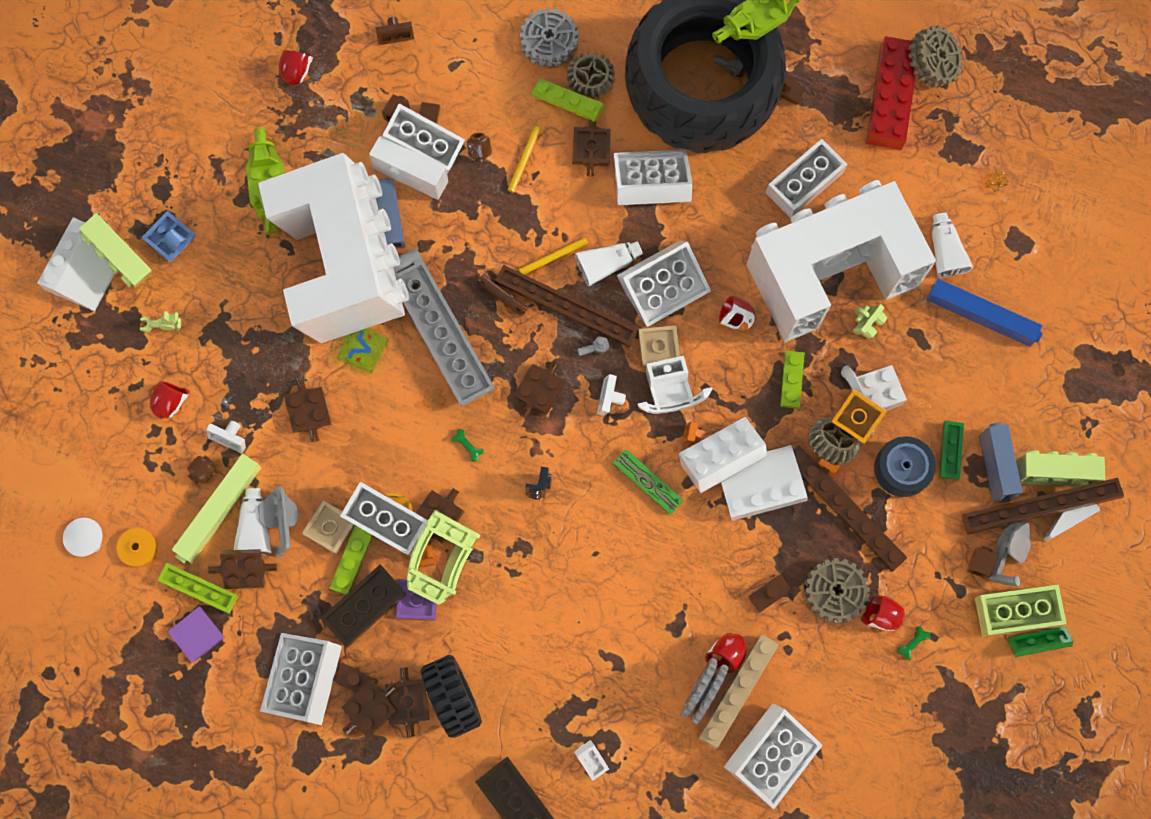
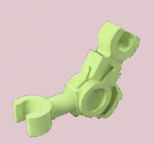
(166, 322)

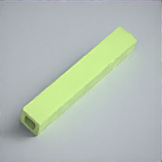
(216, 509)

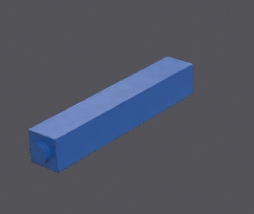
(985, 313)

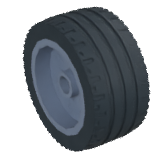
(918, 468)

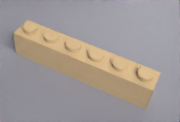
(738, 691)

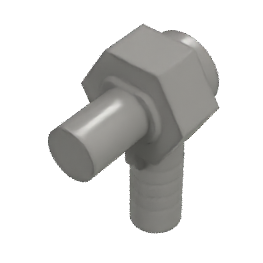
(734, 67)
(600, 346)

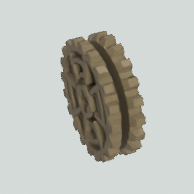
(935, 56)
(849, 583)

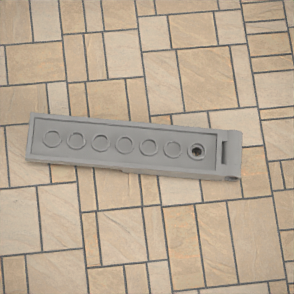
(441, 331)

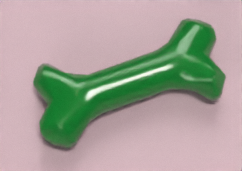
(474, 452)
(907, 649)

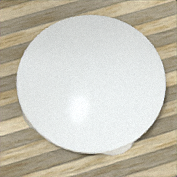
(82, 537)

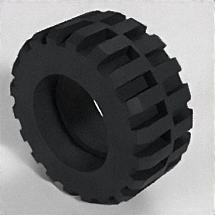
(450, 696)

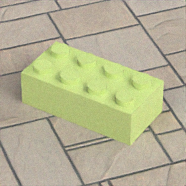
(115, 250)
(1060, 470)
(1020, 610)

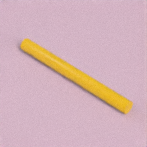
(524, 158)
(553, 256)

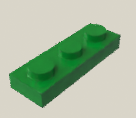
(951, 450)
(1040, 641)

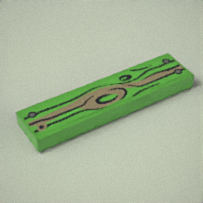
(648, 481)

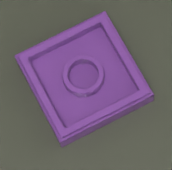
(414, 606)
(196, 634)

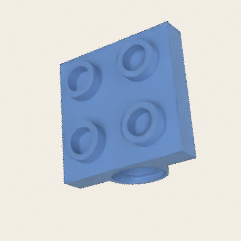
(168, 236)

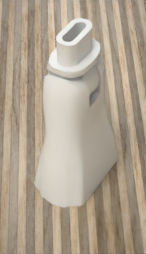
(948, 248)
(602, 262)
(250, 531)

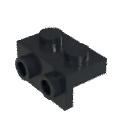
(539, 491)

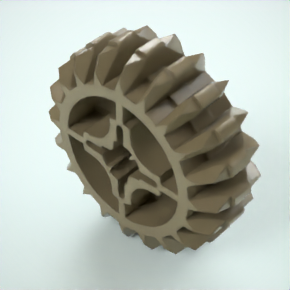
(578, 70)
(833, 442)

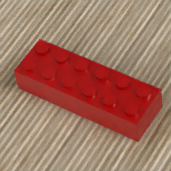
(892, 95)

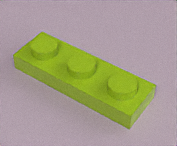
(792, 379)

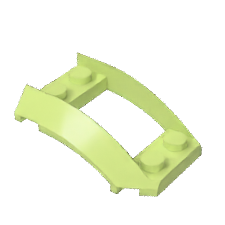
(453, 532)

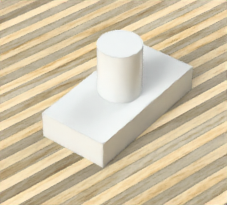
(609, 395)
(227, 437)
(591, 760)

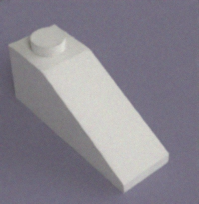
(1068, 519)

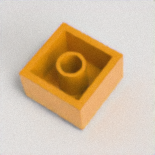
(859, 416)

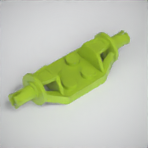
(757, 17)
(261, 168)

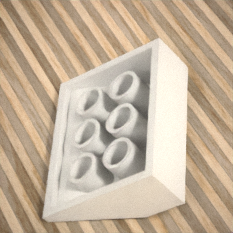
(652, 177)
(76, 270)
(664, 282)
(765, 485)
(301, 678)
(773, 755)

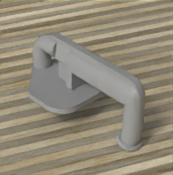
(280, 513)
(1016, 543)

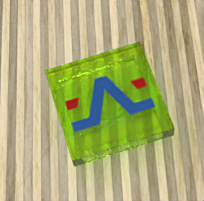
(363, 349)

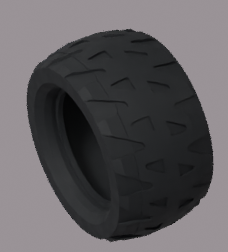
(690, 121)

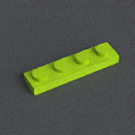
(567, 99)
(351, 561)
(197, 588)

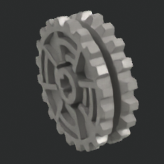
(550, 50)
(704, 691)

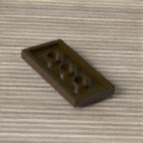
(363, 606)
(511, 793)

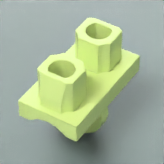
(865, 319)

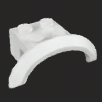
(879, 386)
(670, 387)

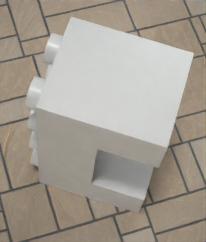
(340, 207)
(815, 246)

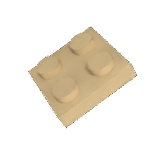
(658, 344)
(328, 527)

